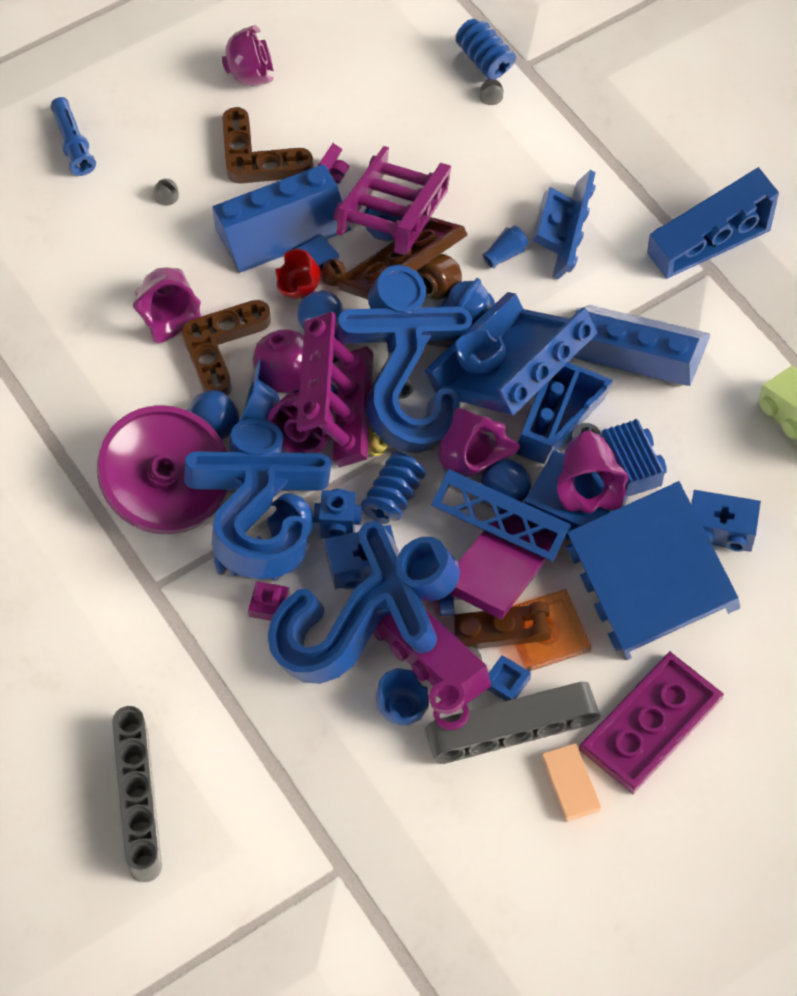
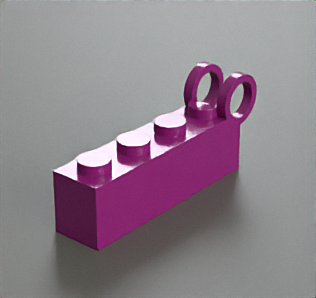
(448, 667)

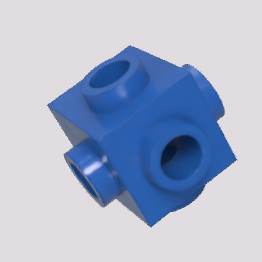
(337, 513)

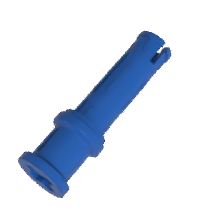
(74, 145)

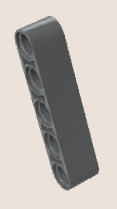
(514, 722)
(136, 808)

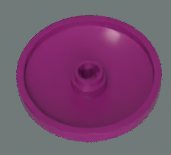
(144, 469)

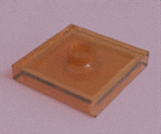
(567, 634)

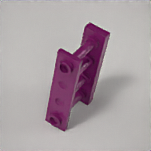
(414, 216)
(353, 382)

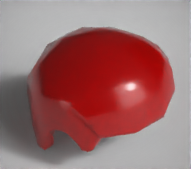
(297, 275)

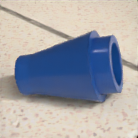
(506, 246)

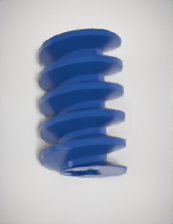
(485, 48)
(393, 488)

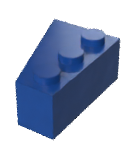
(559, 408)

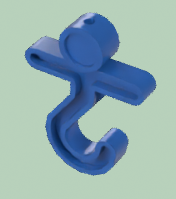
(406, 328)
(257, 474)
(394, 586)

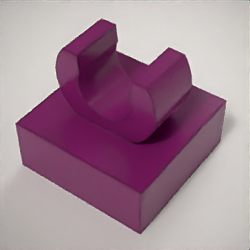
(336, 167)
(266, 599)

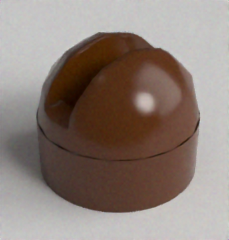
(328, 273)

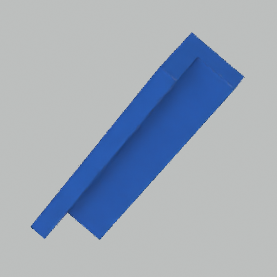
(510, 508)

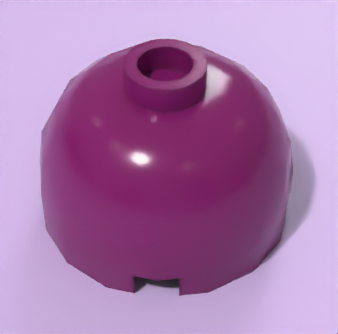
(248, 57)
(280, 360)
(285, 418)

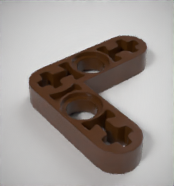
(246, 158)
(209, 342)

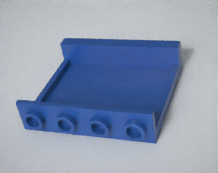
(535, 351)
(651, 568)

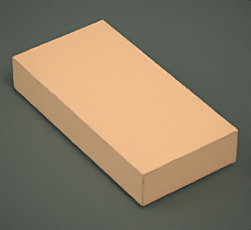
(571, 782)

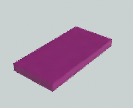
(498, 571)
(651, 722)

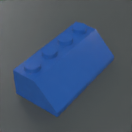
(278, 217)
(644, 346)

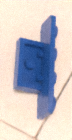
(561, 222)

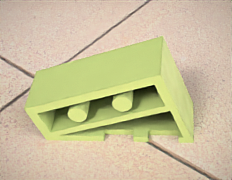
(779, 400)

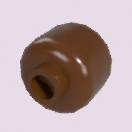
(440, 276)

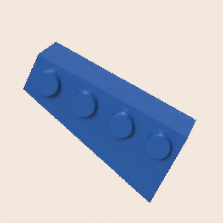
(715, 225)

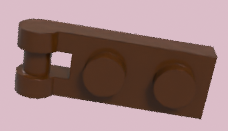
(487, 631)

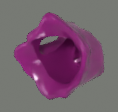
(166, 303)
(469, 449)
(591, 454)

